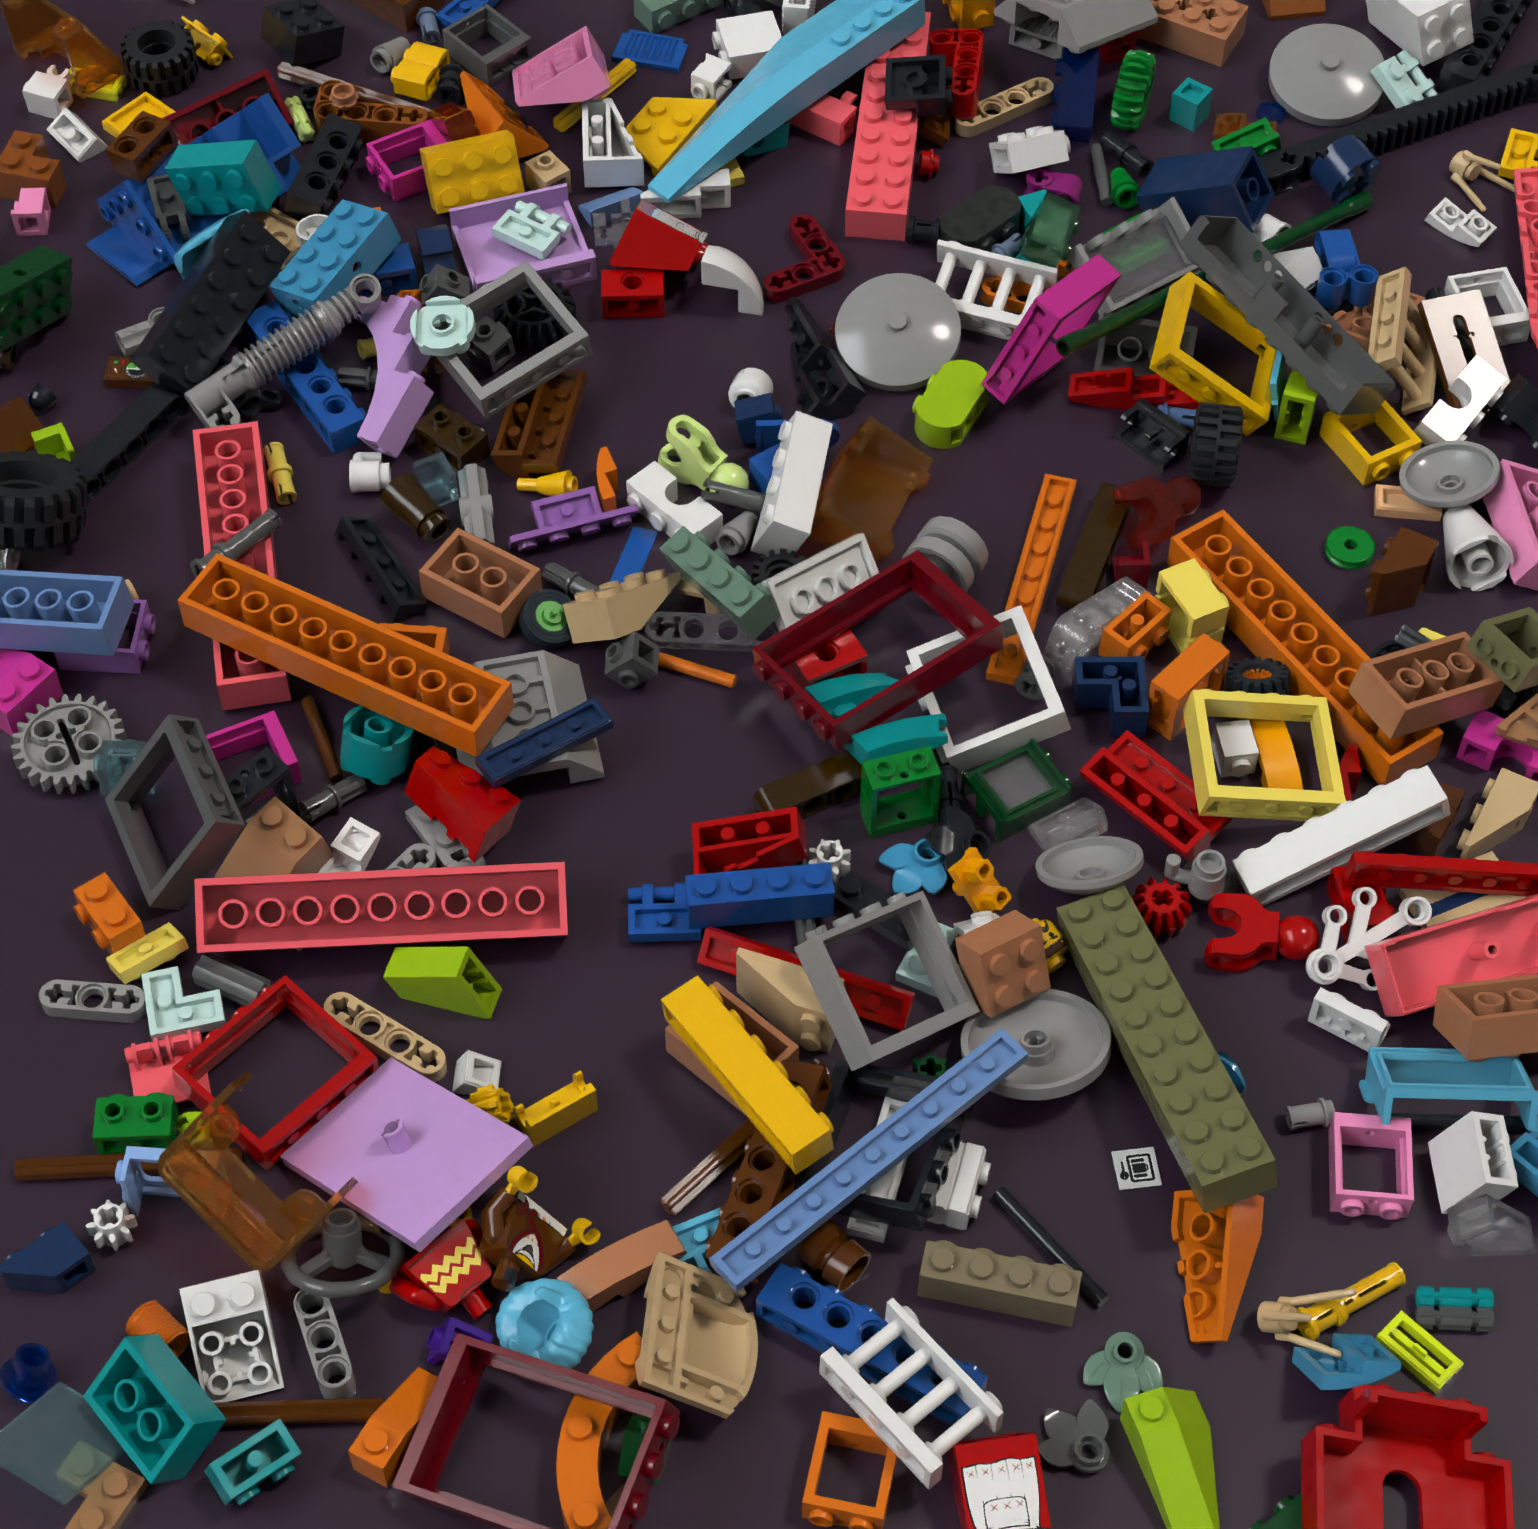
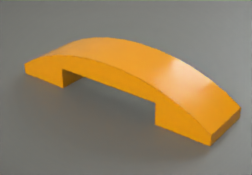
(1276, 754)

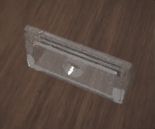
(1071, 822)

